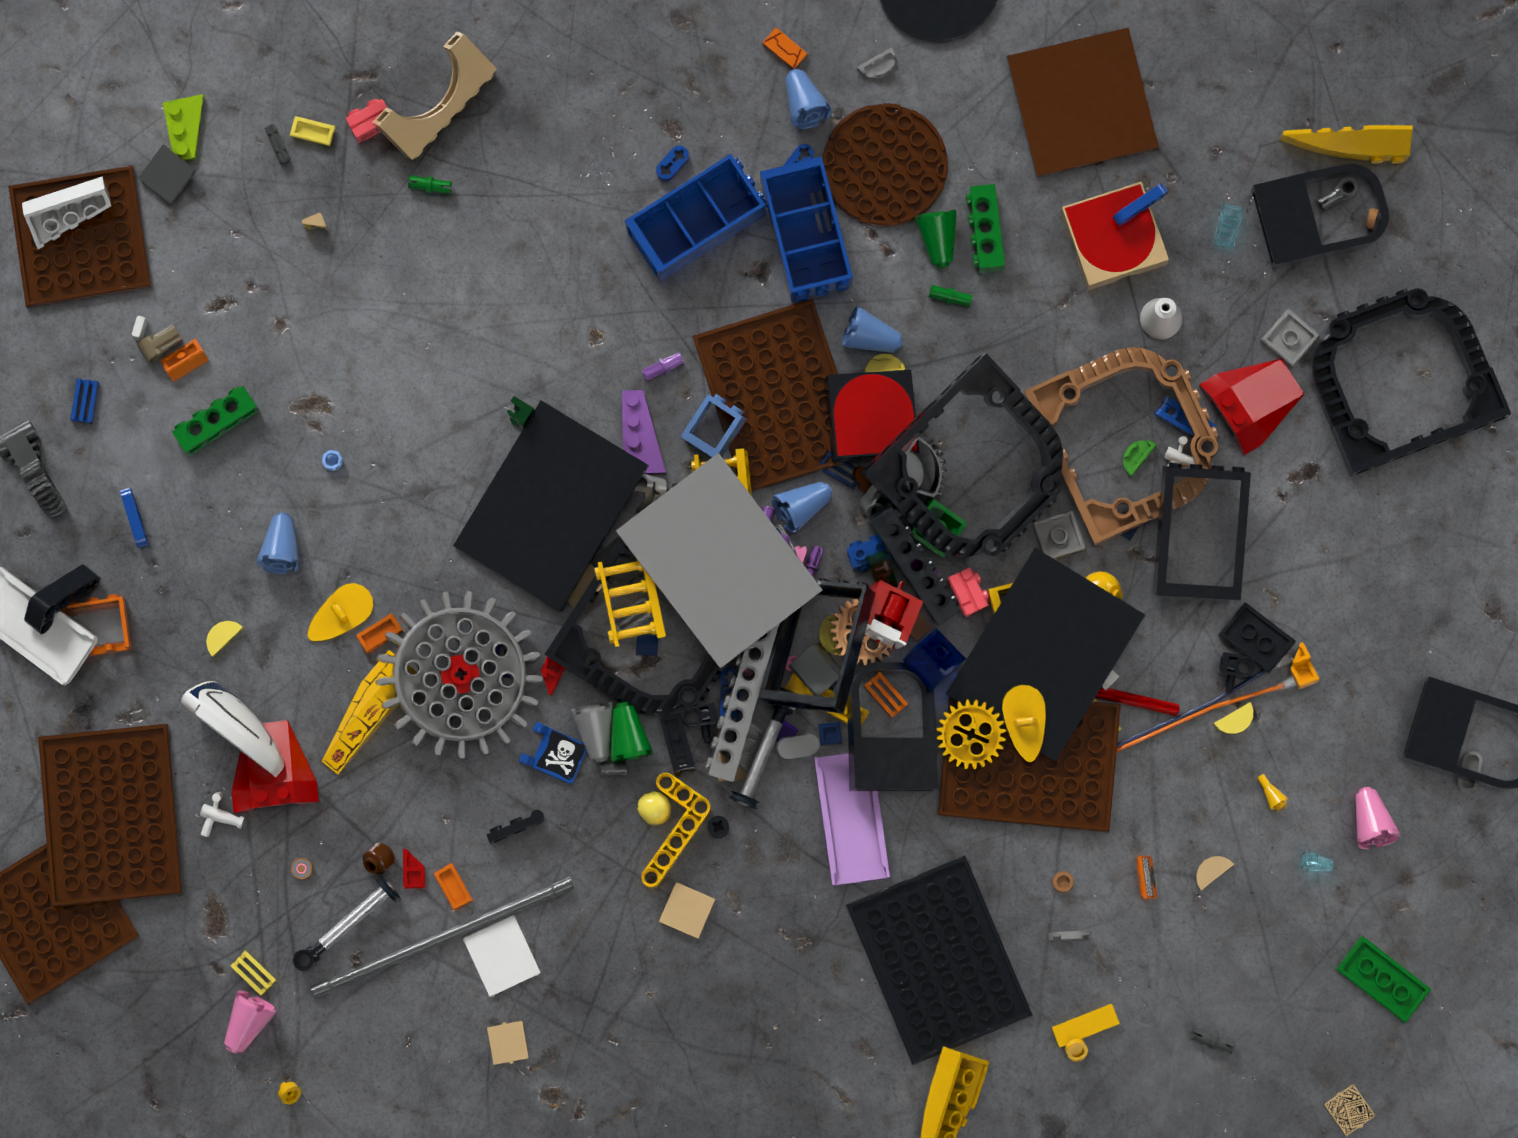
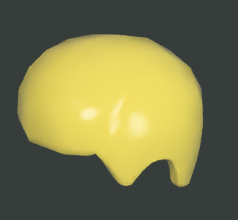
(654, 808)

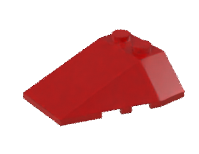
(1253, 400)
(258, 788)

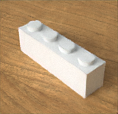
(64, 209)

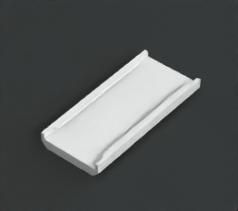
(57, 651)

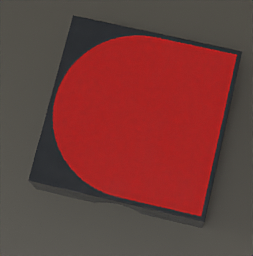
(867, 412)

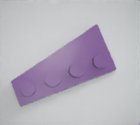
(639, 433)

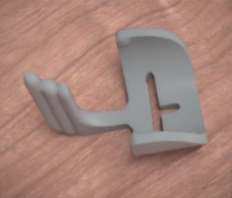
(659, 486)

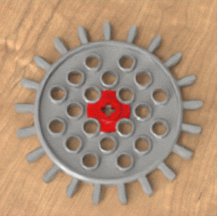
(470, 725)

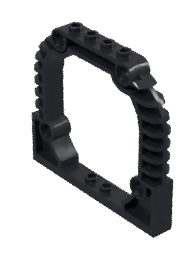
(1367, 452)
(889, 467)
(570, 649)

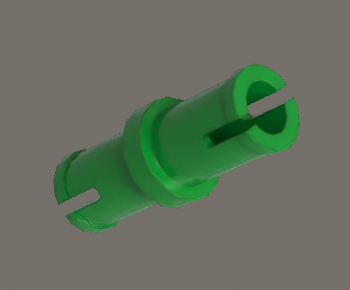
(430, 184)
(950, 296)

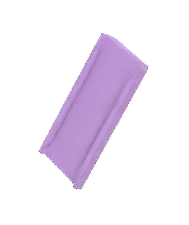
(850, 825)

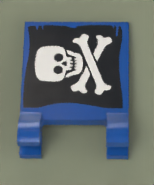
(556, 754)

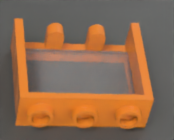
(105, 620)

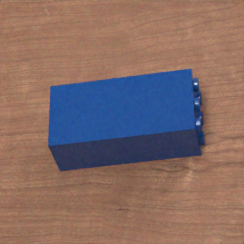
(696, 217)
(809, 259)

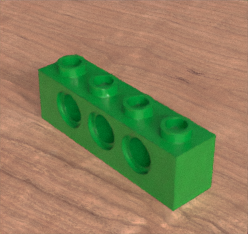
(987, 196)
(228, 420)

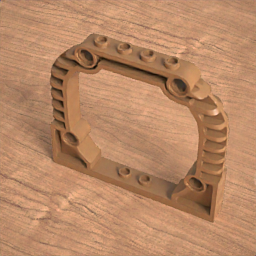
(1101, 518)

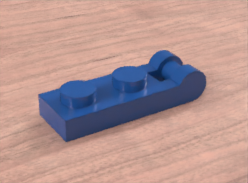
(1178, 419)

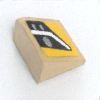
(315, 222)

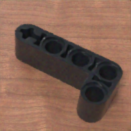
(59, 595)

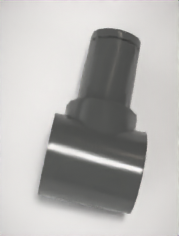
(1338, 194)

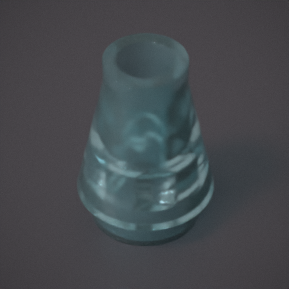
(1315, 862)

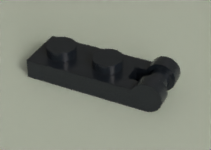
(677, 743)
(516, 826)

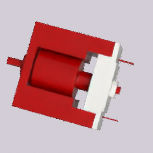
(892, 608)

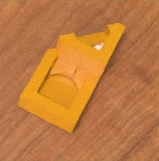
(1302, 668)

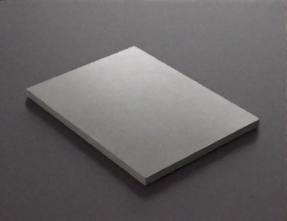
(719, 560)

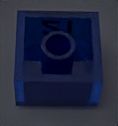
(934, 659)

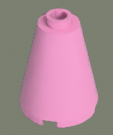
(1373, 820)
(247, 1021)

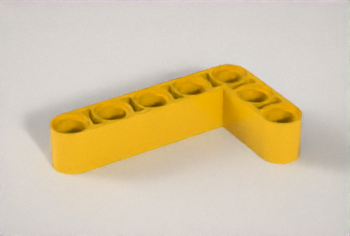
(678, 831)

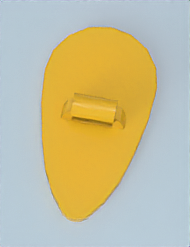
(341, 612)
(1025, 719)

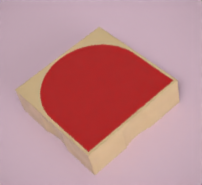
(1109, 250)

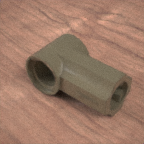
(155, 345)

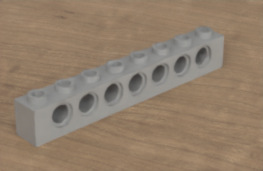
(728, 770)

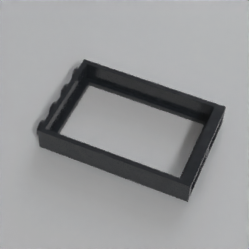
(1160, 586)
(783, 641)

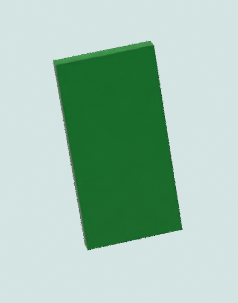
(1383, 979)

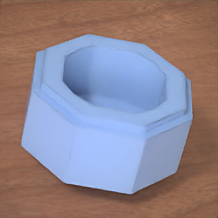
(332, 460)

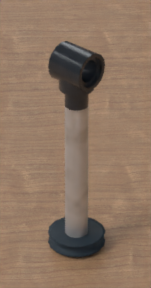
(763, 753)
(346, 924)

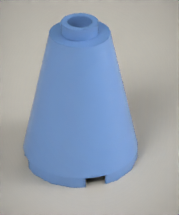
(805, 101)
(870, 333)
(800, 504)
(279, 546)

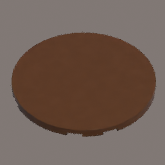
(885, 164)

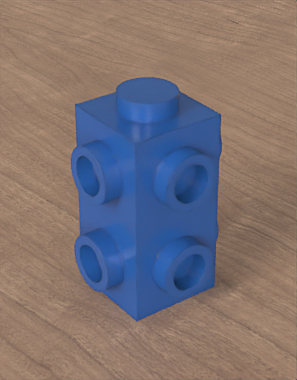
(859, 551)

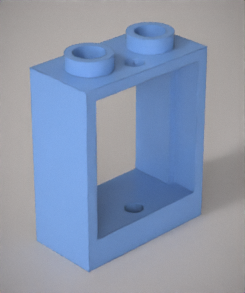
(729, 435)

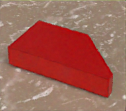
(552, 674)
(412, 872)

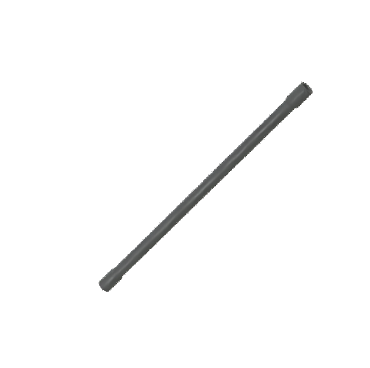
(554, 890)

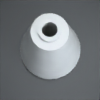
(1161, 318)

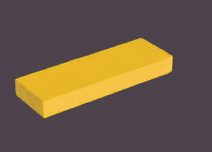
(1085, 1025)

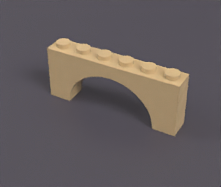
(469, 73)

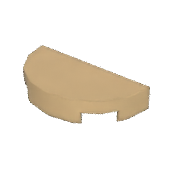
(1211, 869)

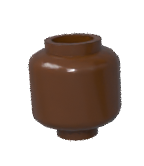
(378, 858)

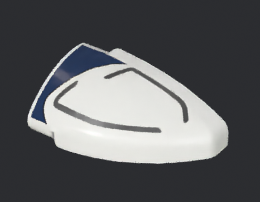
(234, 723)

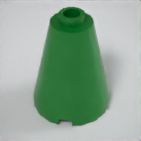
(938, 235)
(628, 735)

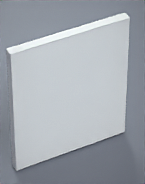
(501, 955)

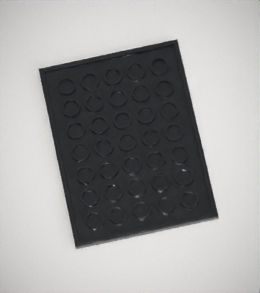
(551, 505)
(1052, 636)
(939, 960)

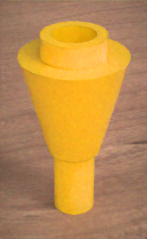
(1274, 797)

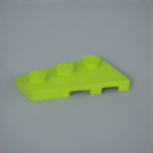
(183, 125)

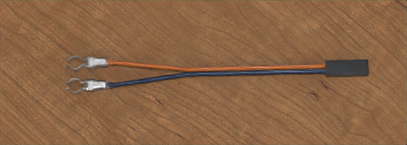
(1286, 661)

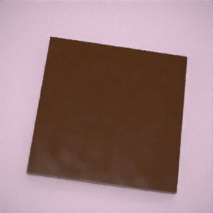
(1082, 102)
(93, 258)
(49, 944)

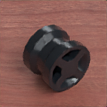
(717, 830)

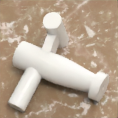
(1177, 455)
(214, 814)

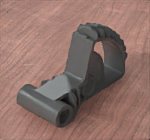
(23, 450)
(916, 470)

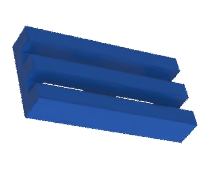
(86, 383)

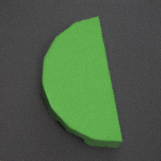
(1136, 455)

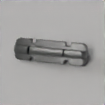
(277, 144)

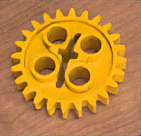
(963, 752)

